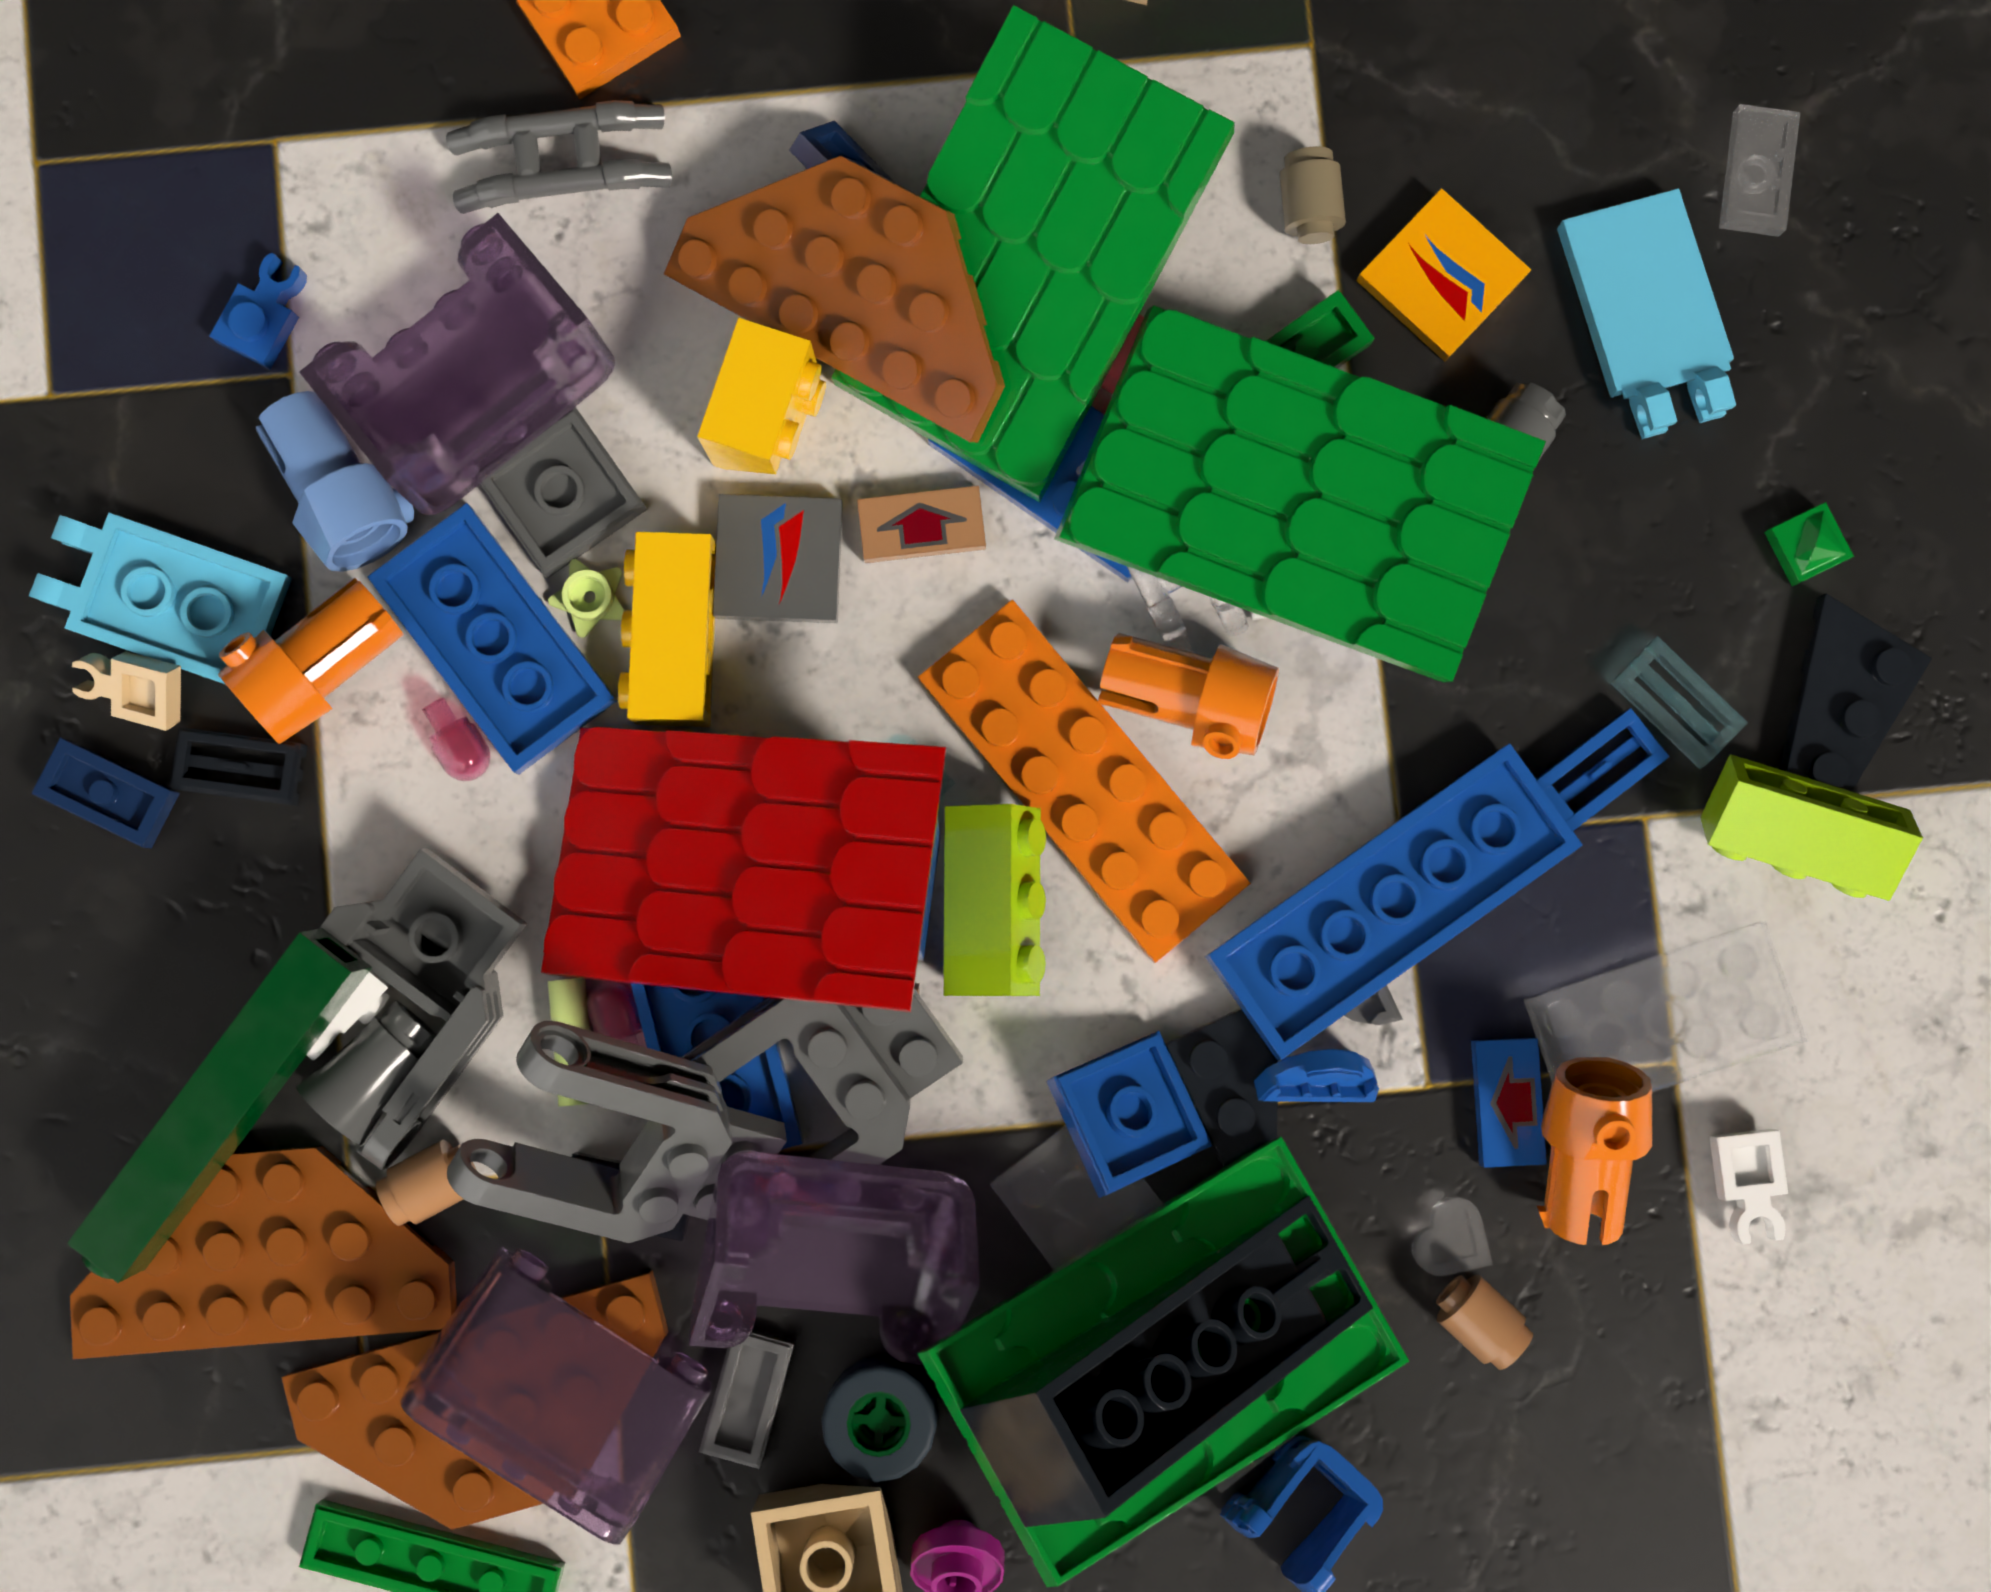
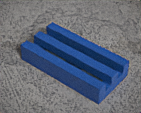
(1640, 737)

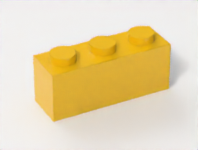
(669, 630)

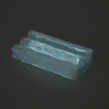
(1664, 721)

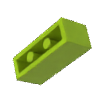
(1810, 829)
(993, 900)

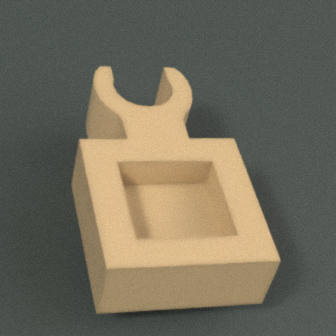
(138, 687)

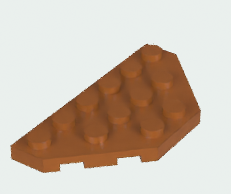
(861, 277)
(271, 1256)
(356, 1416)

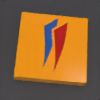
(1443, 274)

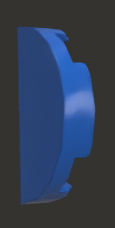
(1319, 1077)

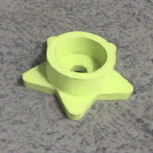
(572, 600)

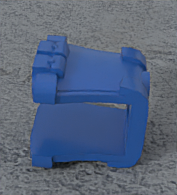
(1313, 1559)

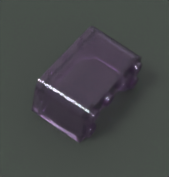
(468, 376)

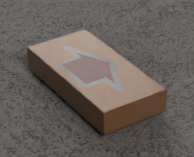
(921, 524)

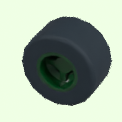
(877, 1442)

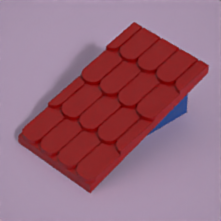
(748, 865)

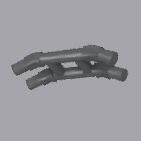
(588, 174)

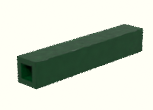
(219, 1105)

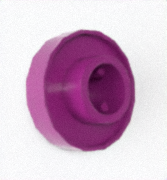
(957, 1559)

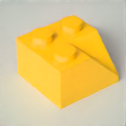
(761, 399)

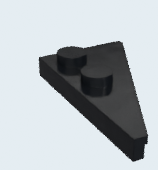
(1219, 1075)

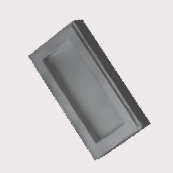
(747, 1399)

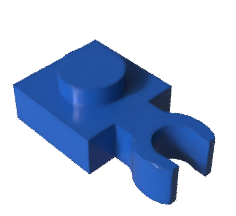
(257, 320)

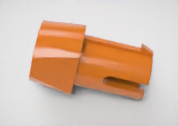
(290, 677)
(1216, 697)
(1596, 1128)

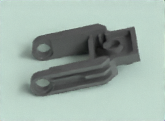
(439, 948)
(857, 1057)
(664, 1171)

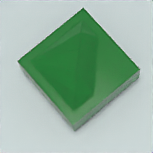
(1808, 544)

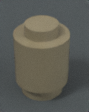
(1312, 195)

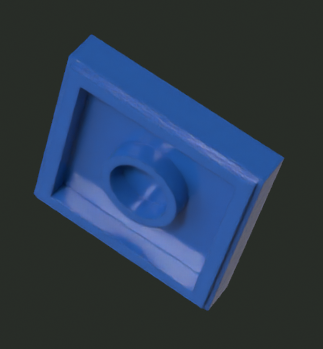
(1128, 1113)

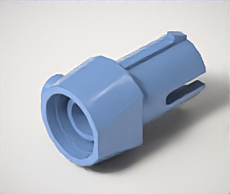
(343, 505)

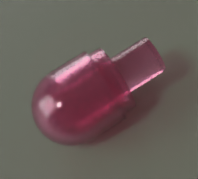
(457, 743)
(614, 1011)

